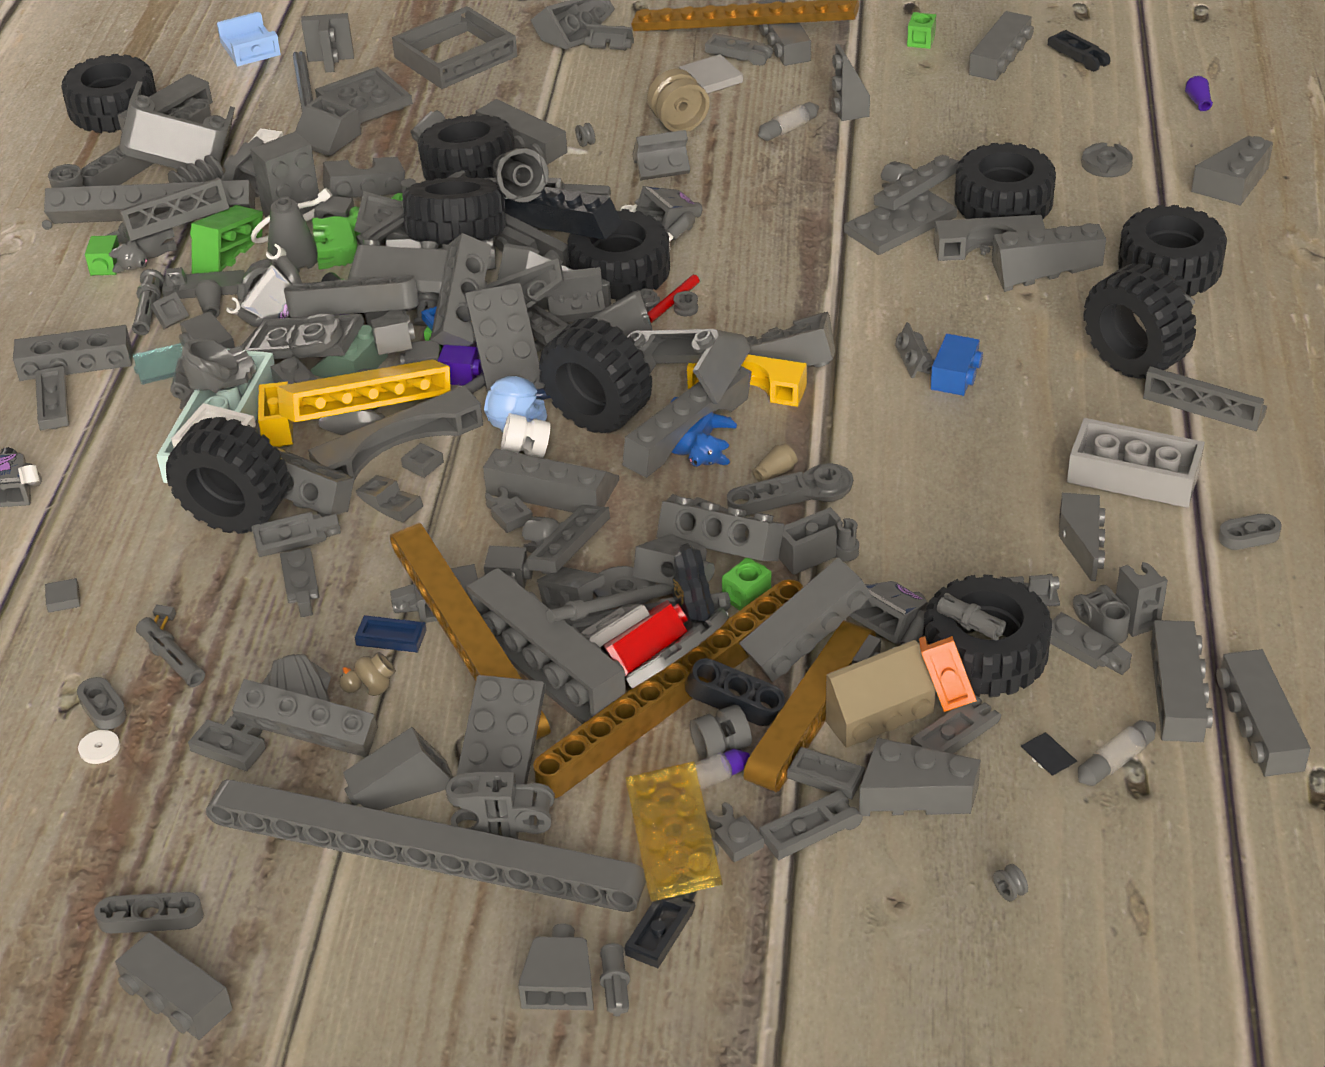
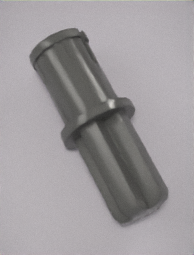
(614, 979)

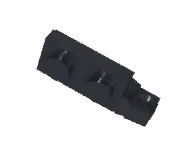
(660, 929)

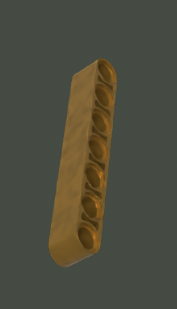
(804, 710)

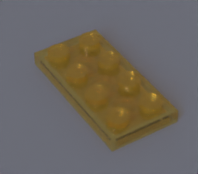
(673, 831)

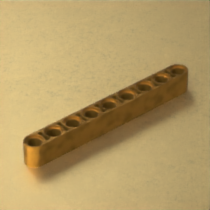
(454, 608)

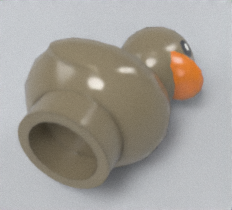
(370, 671)

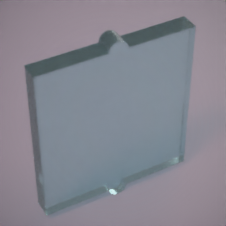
(157, 363)

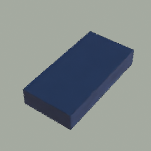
(390, 633)

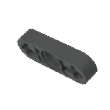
(124, 923)

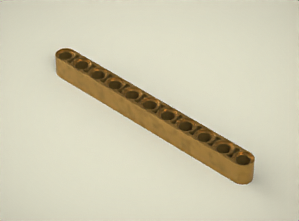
(652, 700)

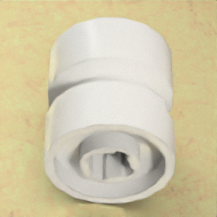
(525, 436)

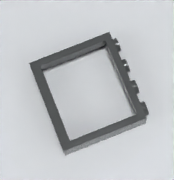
(499, 47)

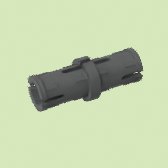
(971, 616)

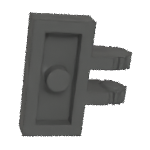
(228, 743)

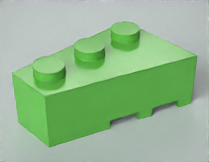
(222, 237)

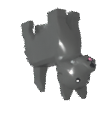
(135, 253)

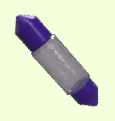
(720, 767)

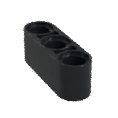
(751, 691)

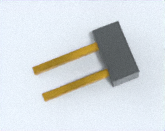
(164, 612)

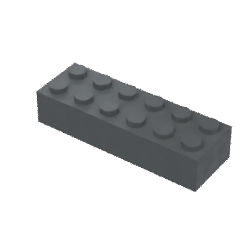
(570, 665)

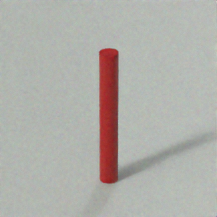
(668, 301)

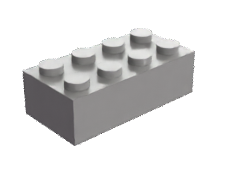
(1135, 462)

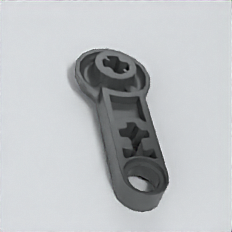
(821, 483)

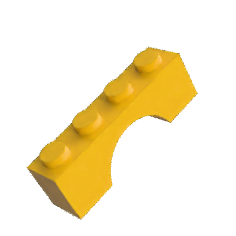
(779, 378)

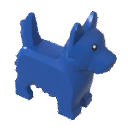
(701, 445)

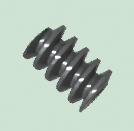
(199, 172)

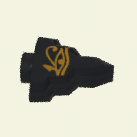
(690, 584)

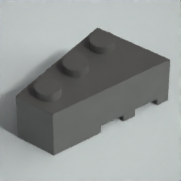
(1233, 171)

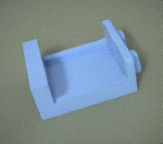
(248, 39)

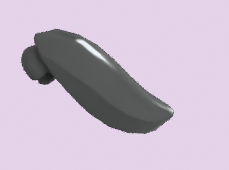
(350, 421)

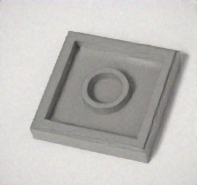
(714, 73)
(615, 623)

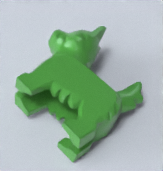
(335, 239)

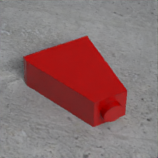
(647, 636)

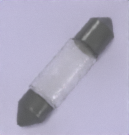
(788, 121)
(1116, 752)

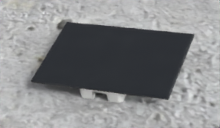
(1048, 754)

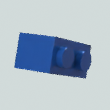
(956, 364)

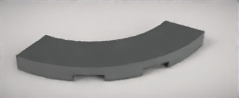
(696, 634)

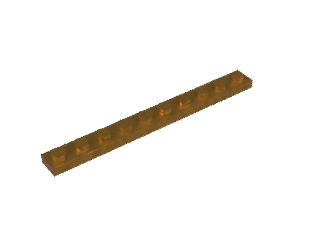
(742, 15)

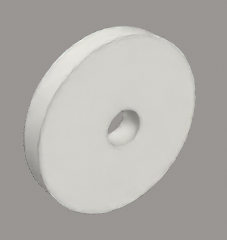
(109, 746)

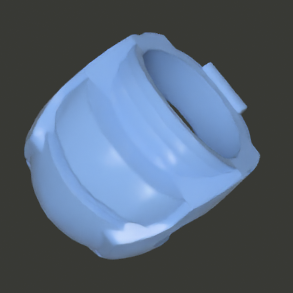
(513, 396)

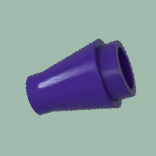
(1199, 92)

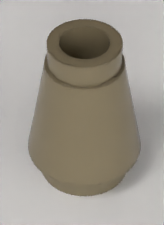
(775, 463)

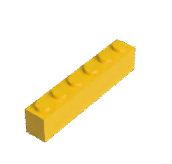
(363, 390)

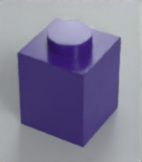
(462, 362)

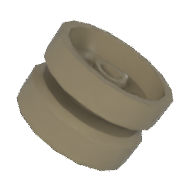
(678, 100)

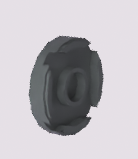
(1107, 160)
(315, 335)

